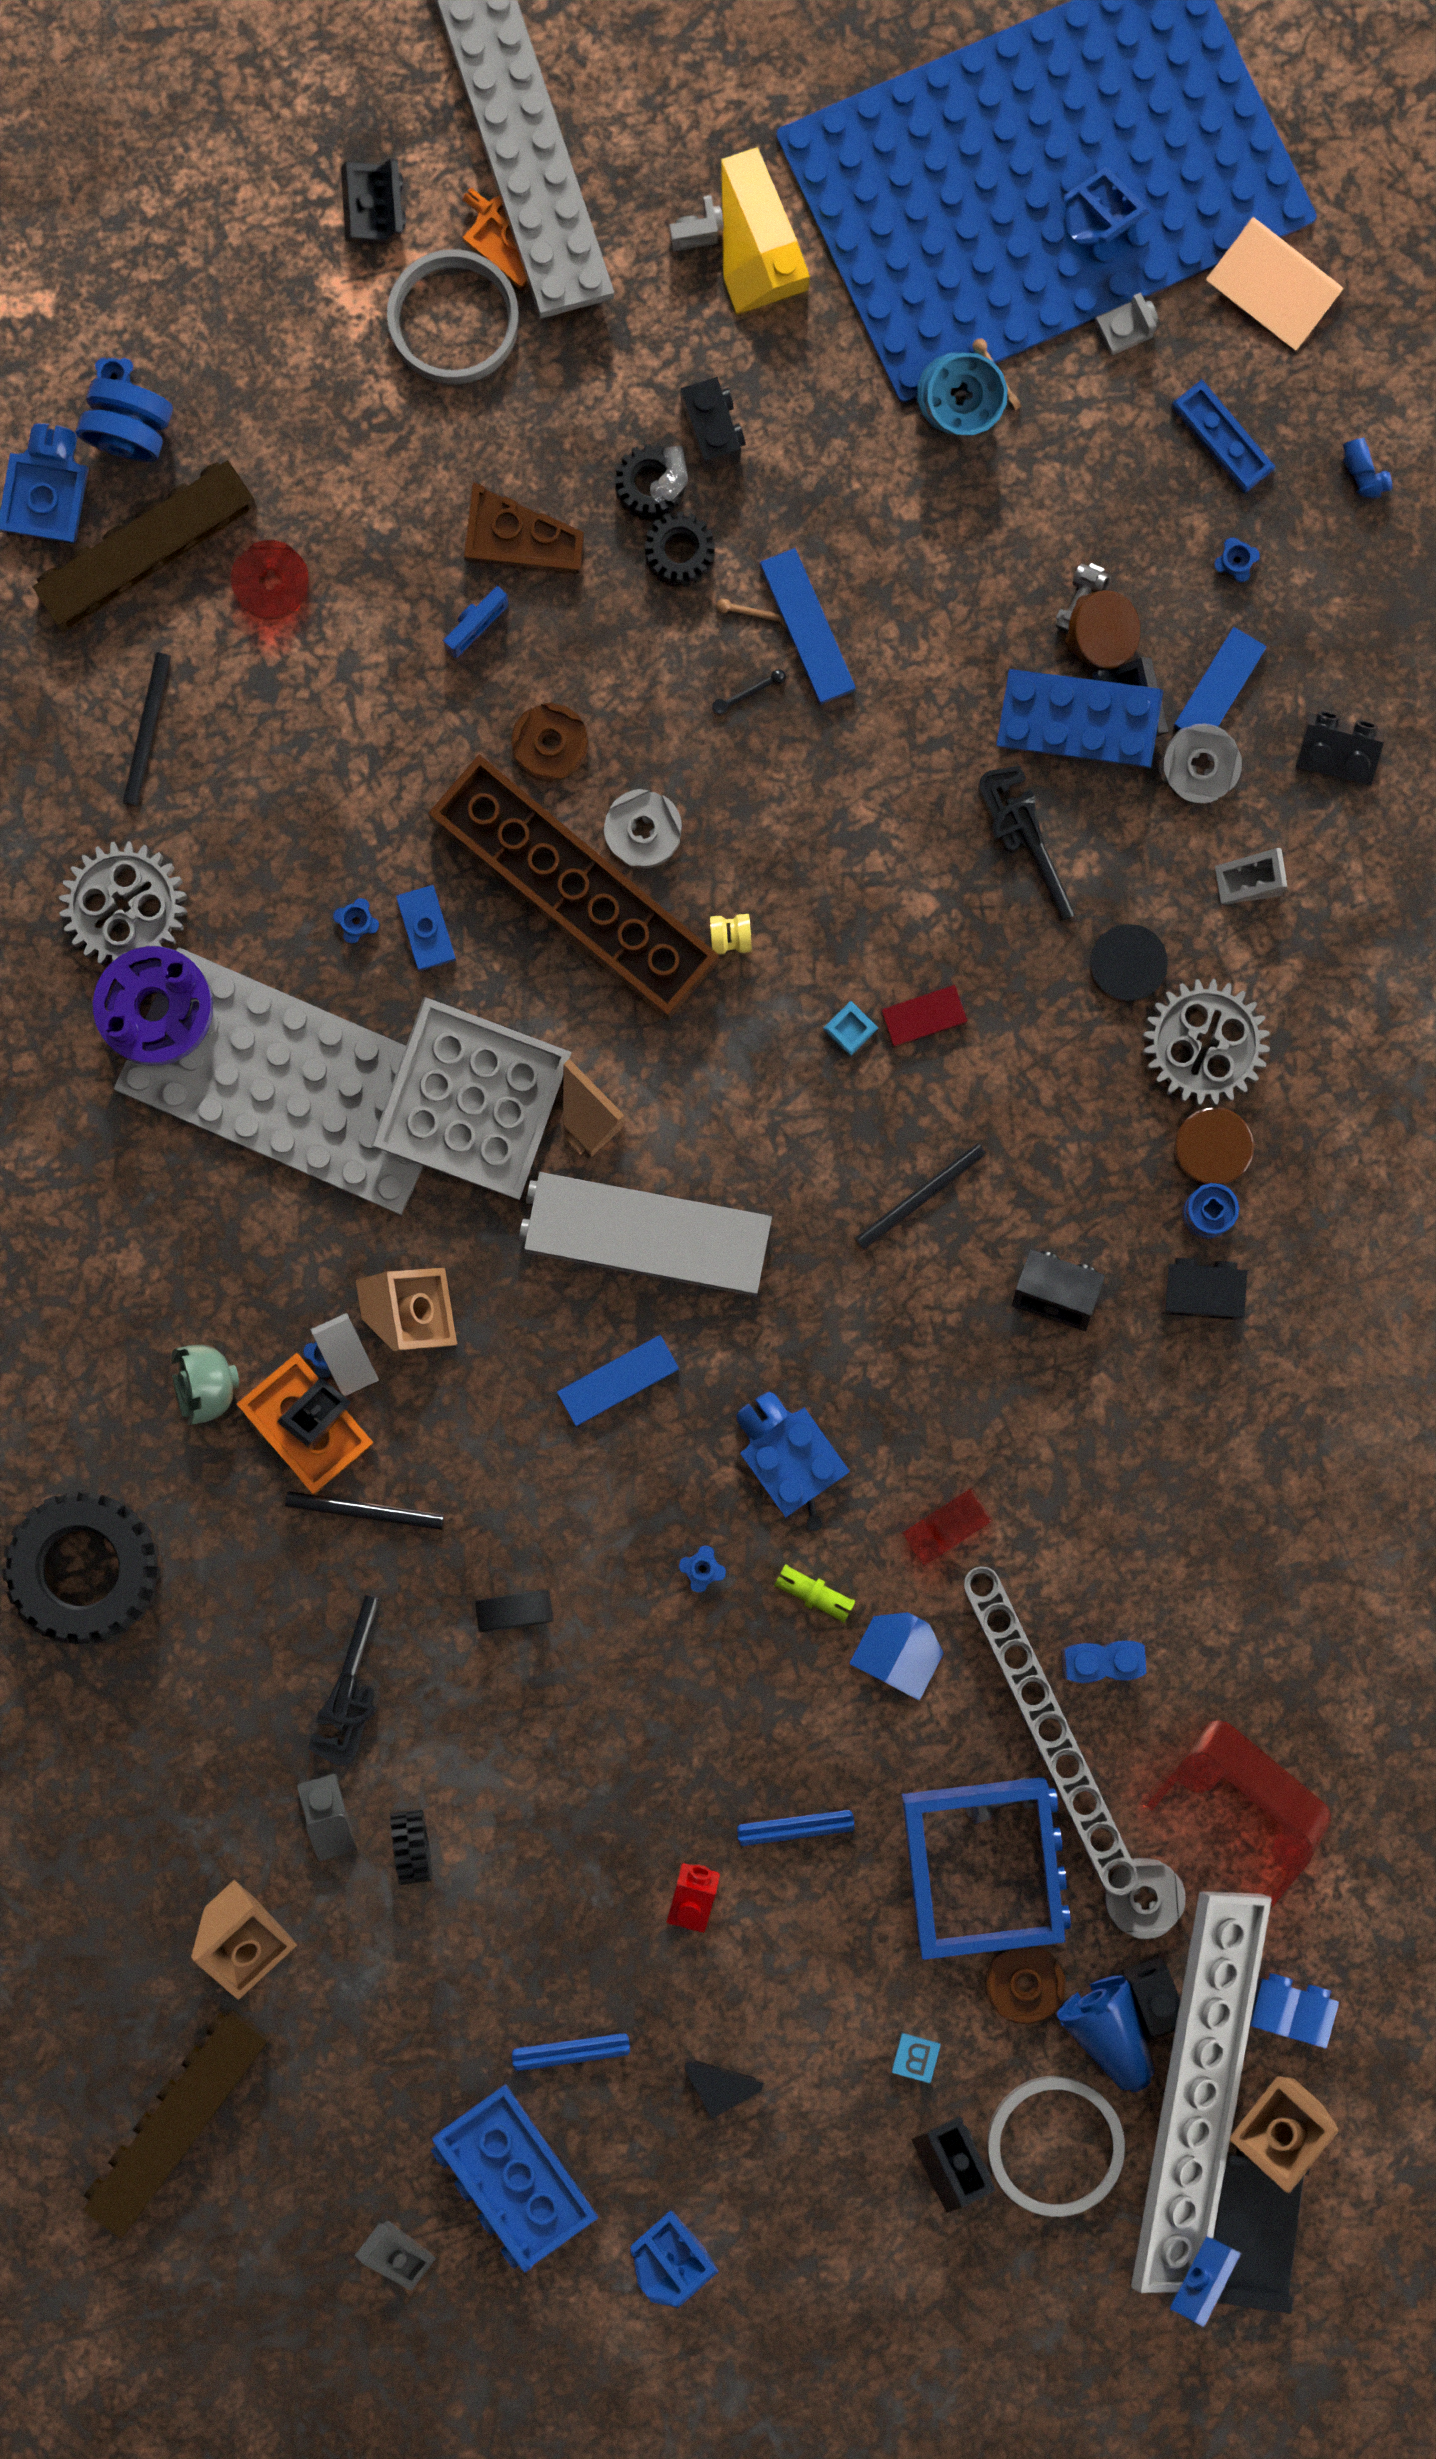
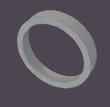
(442, 260)
(1006, 2107)

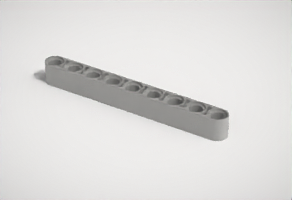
(1050, 1751)

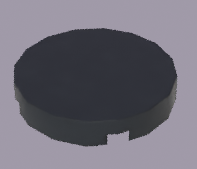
(1128, 963)

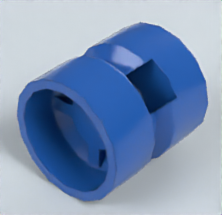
(1210, 1211)

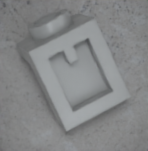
(696, 232)
(1128, 324)

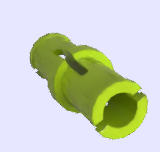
(814, 1593)

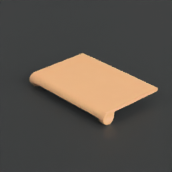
(1274, 284)

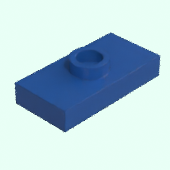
(475, 621)
(426, 928)
(1205, 2281)

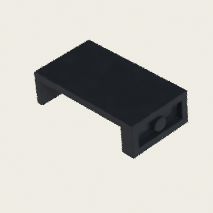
(1262, 2226)

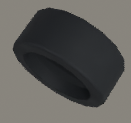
(514, 1611)

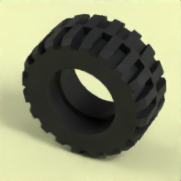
(28, 1556)

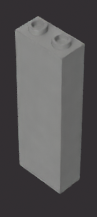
(645, 1233)

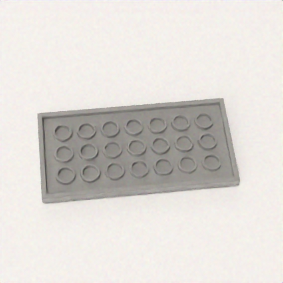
(284, 1086)

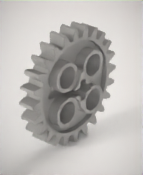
(101, 878)
(1173, 1029)

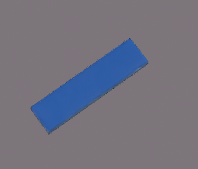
(807, 626)

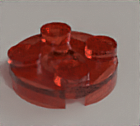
(254, 564)

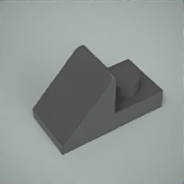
(326, 1817)
(395, 2255)

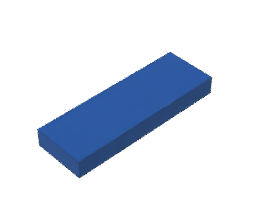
(1223, 436)
(1222, 681)
(618, 1380)

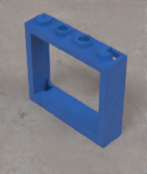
(1051, 1842)

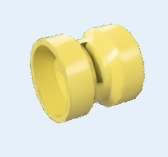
(739, 933)

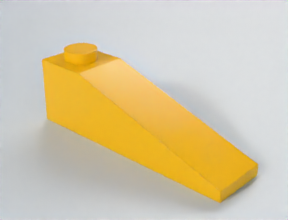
(758, 243)

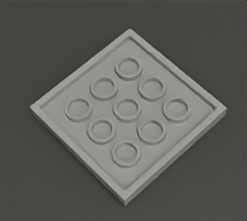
(471, 1098)

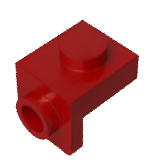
(693, 1897)

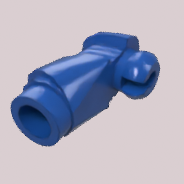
(1360, 465)

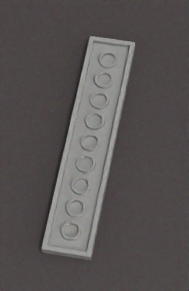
(526, 154)
(1201, 2086)

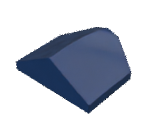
(1101, 209)
(899, 1652)
(671, 2262)

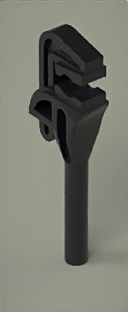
(1019, 824)
(346, 1702)

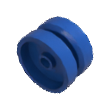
(124, 420)

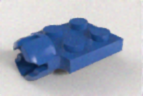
(44, 487)
(788, 1453)

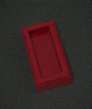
(924, 1016)

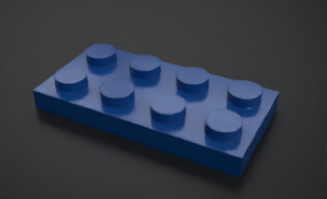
(1080, 718)

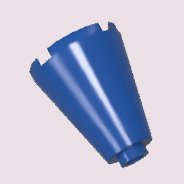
(1111, 2031)

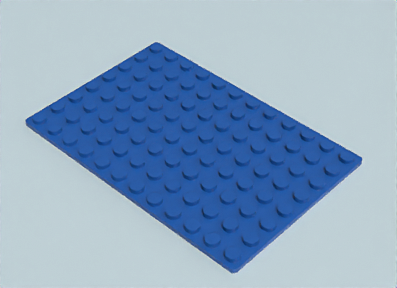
(957, 174)

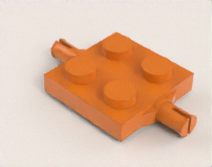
(493, 237)

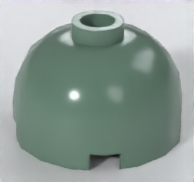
(203, 1382)

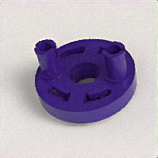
(176, 980)

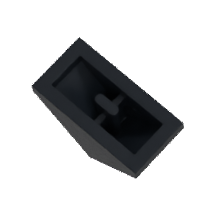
(314, 1413)
(720, 2087)

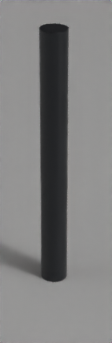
(146, 729)
(920, 1196)
(364, 1510)

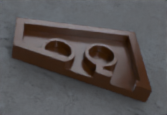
(519, 537)

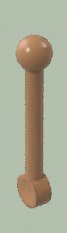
(980, 347)
(724, 606)

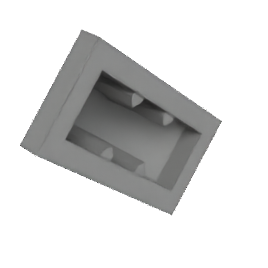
(1252, 877)

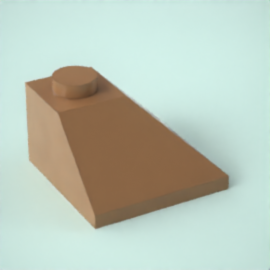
(587, 1112)
(408, 1308)
(239, 1940)
(1285, 2132)

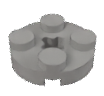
(1214, 781)
(653, 809)
(1161, 1913)

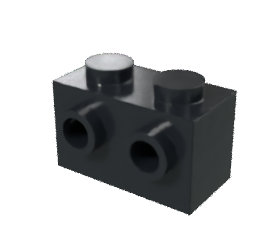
(710, 424)
(1058, 1289)
(1204, 1291)
(953, 2164)

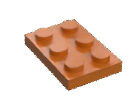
(335, 1450)

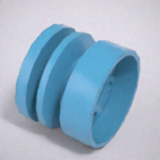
(983, 387)

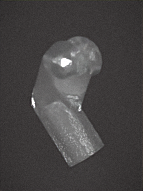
(674, 478)

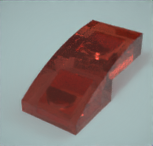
(947, 1526)

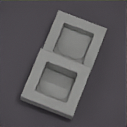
(344, 1354)

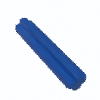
(795, 1827)
(570, 2052)

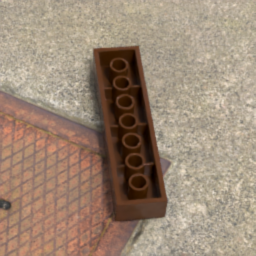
(573, 887)

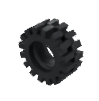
(625, 483)
(679, 572)
(411, 1847)

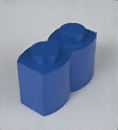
(1093, 1662)
(1294, 2012)

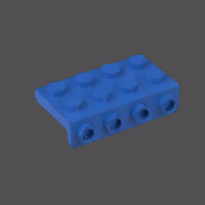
(513, 2179)

